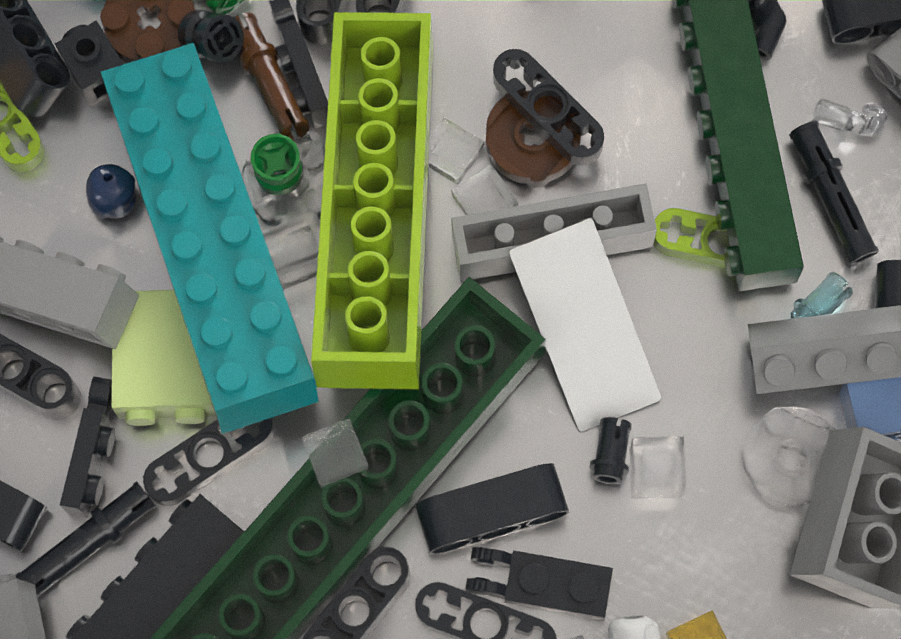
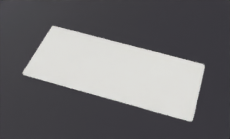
(585, 324)

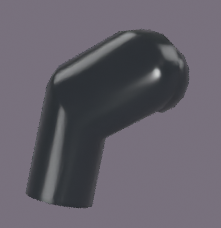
(770, 22)

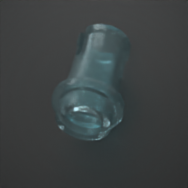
(823, 298)

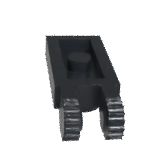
(545, 582)

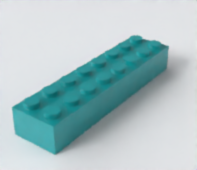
(210, 239)

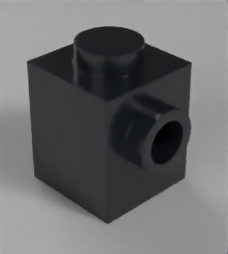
(86, 54)

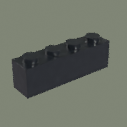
(163, 576)

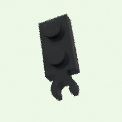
(296, 57)
(92, 442)

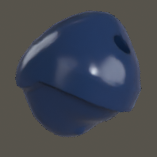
(110, 191)

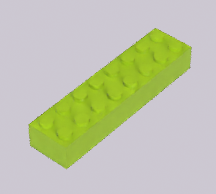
(374, 203)

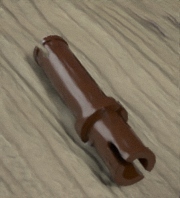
(260, 60)

